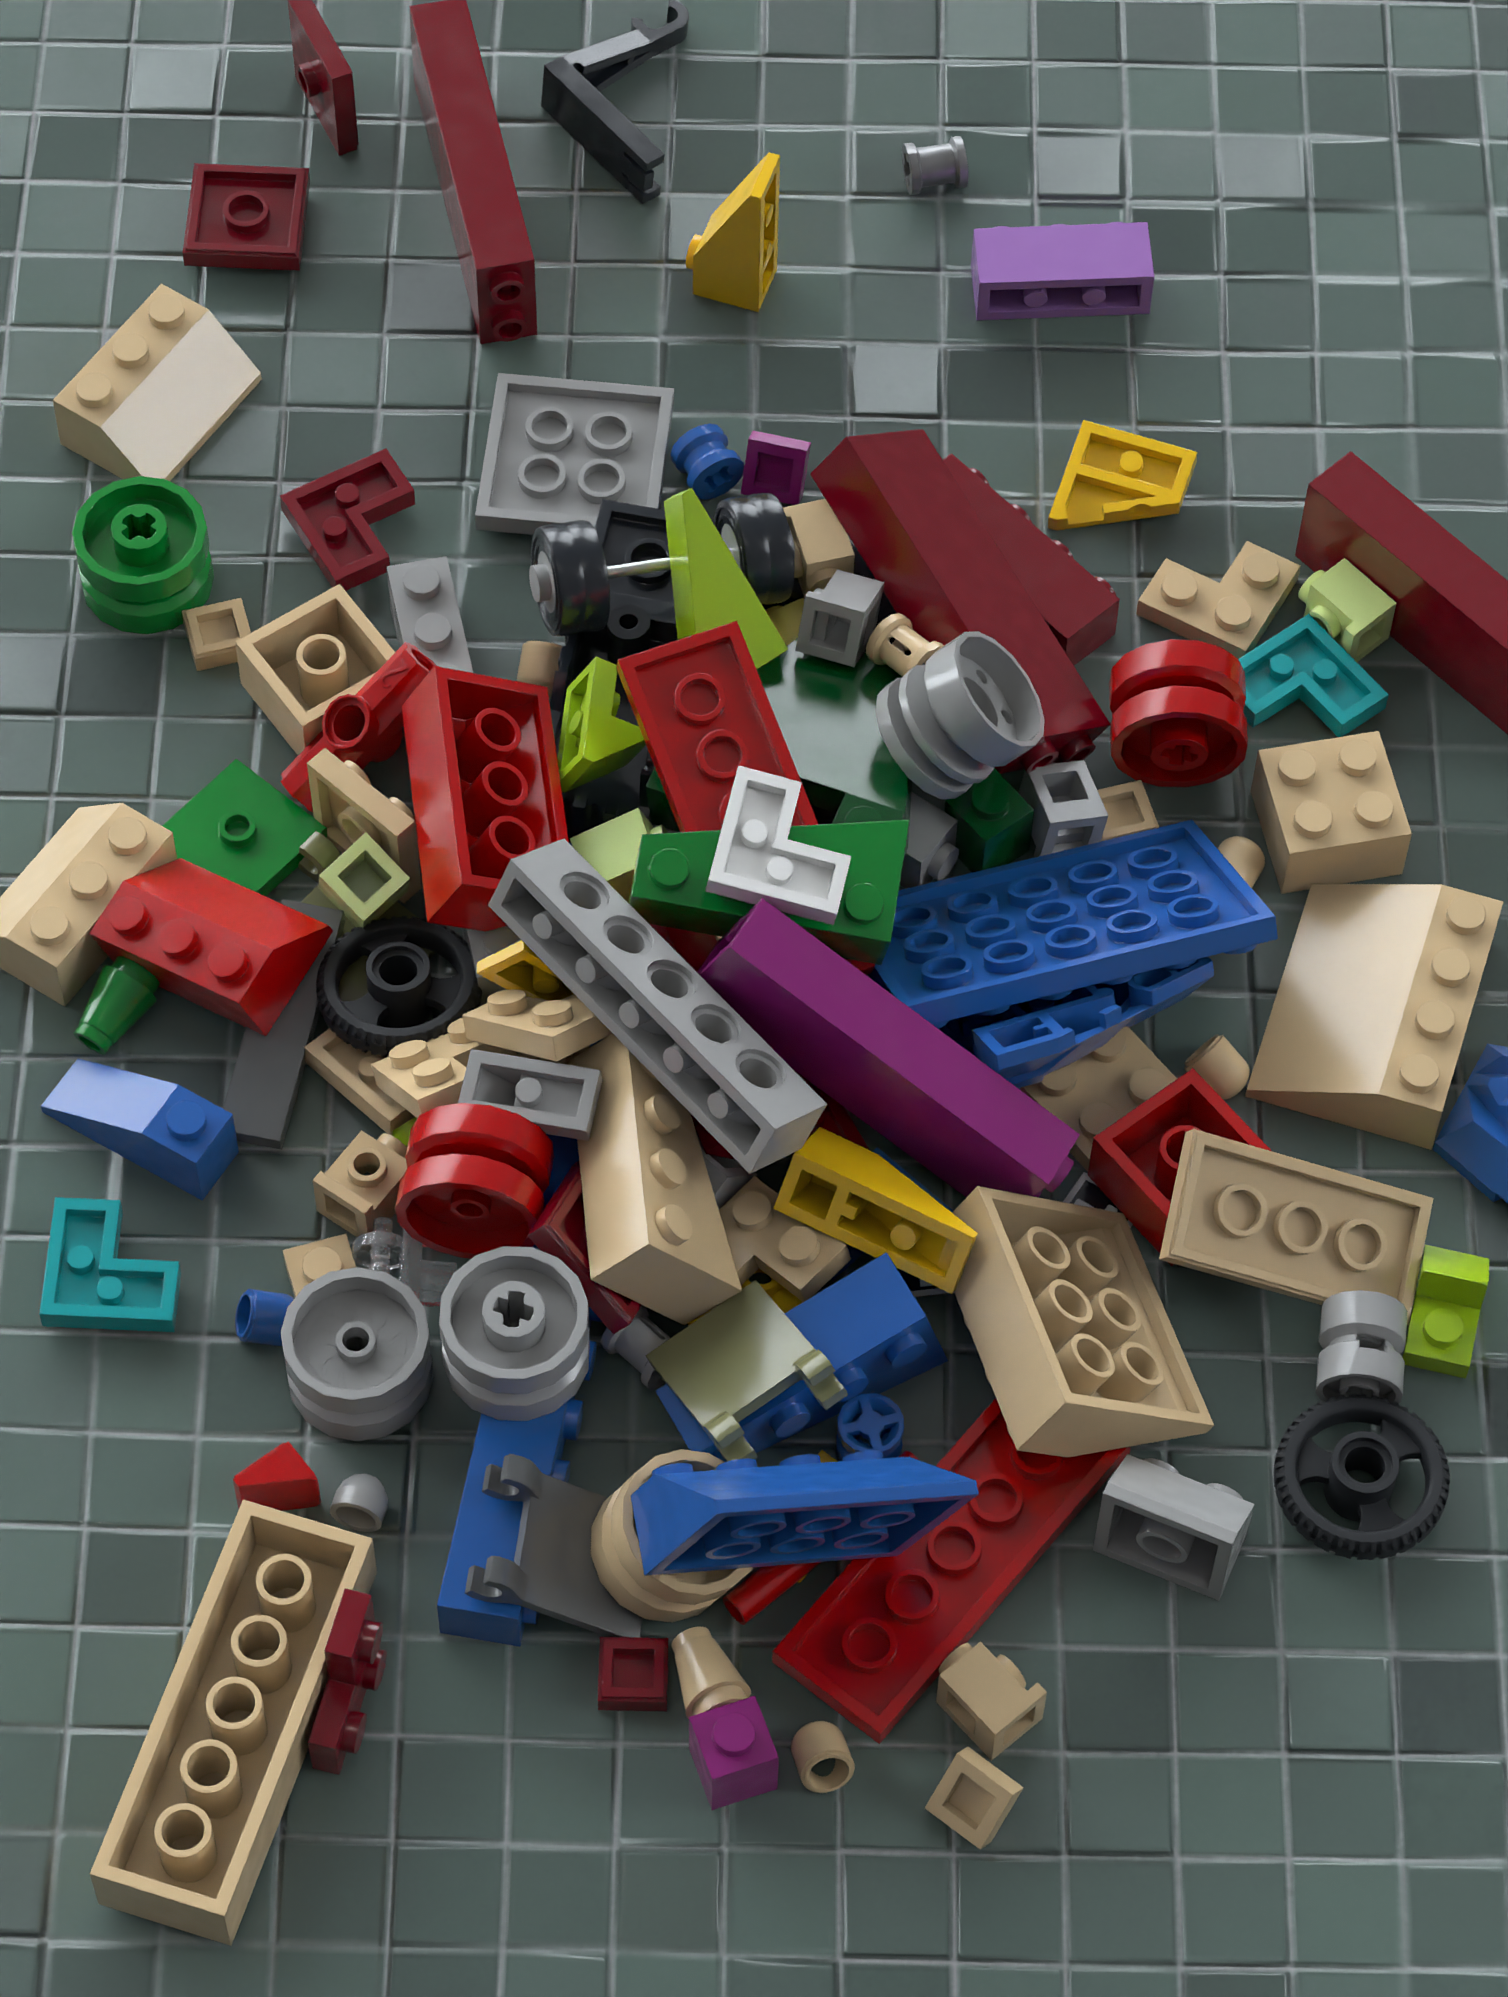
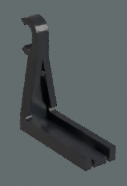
(574, 99)

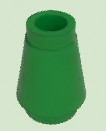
(116, 1004)

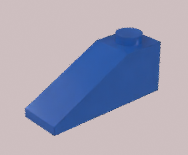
(147, 1123)

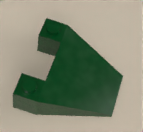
(831, 736)

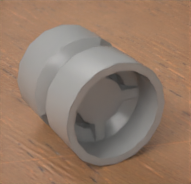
(1361, 1346)

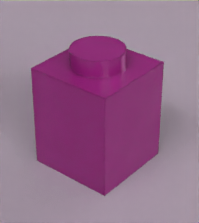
(733, 1752)

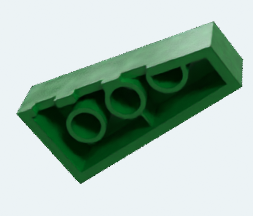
(676, 866)

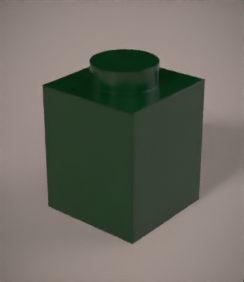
(991, 823)

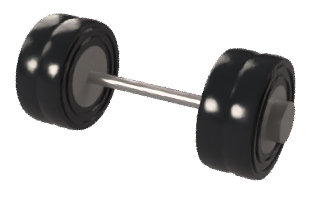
(573, 579)

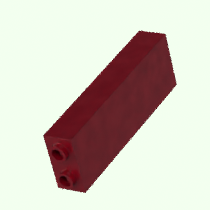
(473, 171)
(952, 576)
(1446, 597)

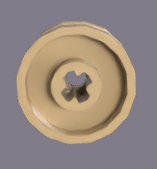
(619, 1560)

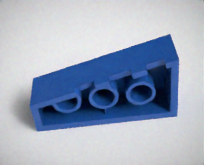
(867, 1332)

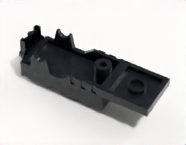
(638, 621)

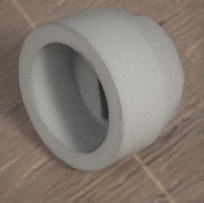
(360, 1503)

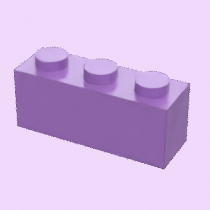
(1062, 271)

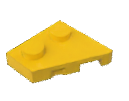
(1120, 479)

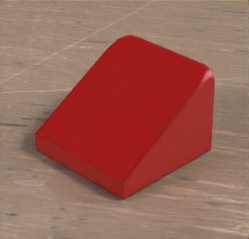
(278, 1481)

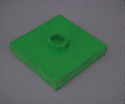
(243, 830)

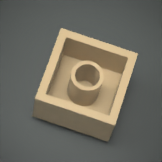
(309, 661)
(1330, 811)

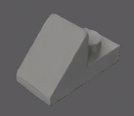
(547, 1093)

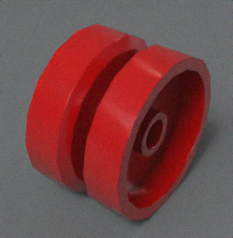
(1178, 713)
(473, 1179)

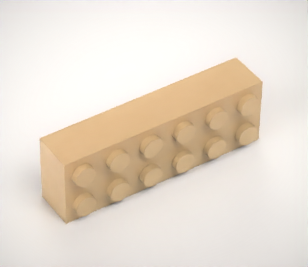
(231, 1725)

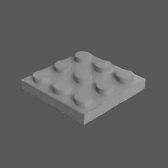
(566, 447)

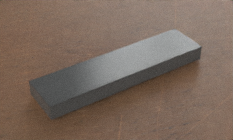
(273, 1065)

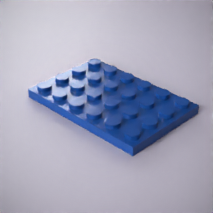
(1068, 923)

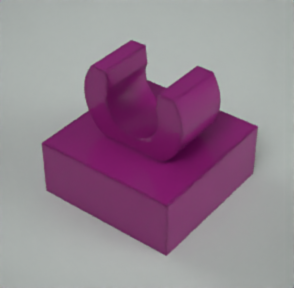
(776, 467)

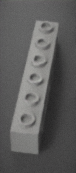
(657, 1005)

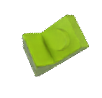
(591, 735)
(1446, 1311)

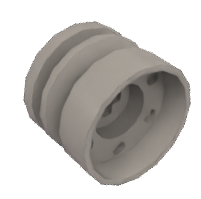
(959, 715)

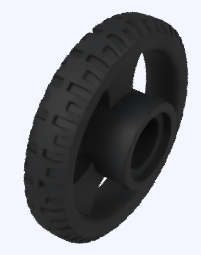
(397, 984)
(1401, 1438)

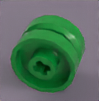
(143, 554)

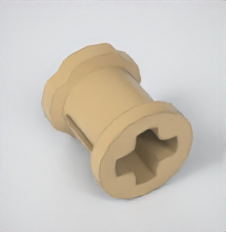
(906, 639)

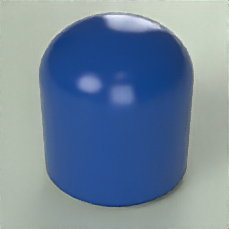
(261, 1316)

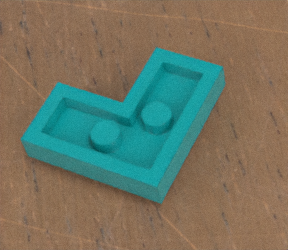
(1312, 667)
(93, 1287)

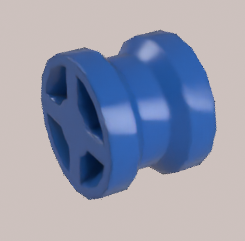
(707, 461)
(874, 1419)

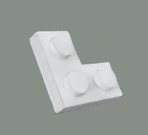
(759, 860)

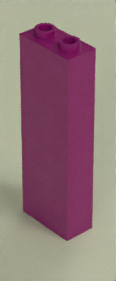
(885, 1060)

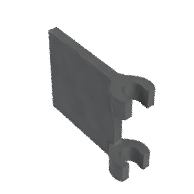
(552, 1553)

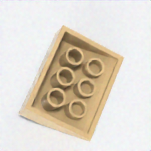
(1376, 1006)
(1072, 1328)

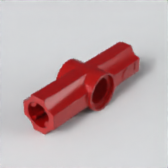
(377, 706)

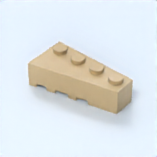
(649, 1194)

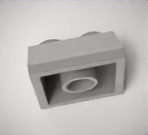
(1172, 1525)

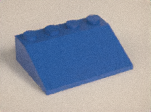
(790, 1511)

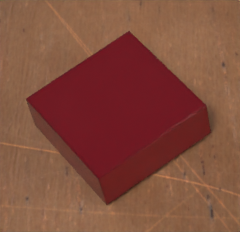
(633, 1674)

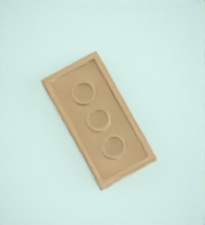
(1292, 1223)

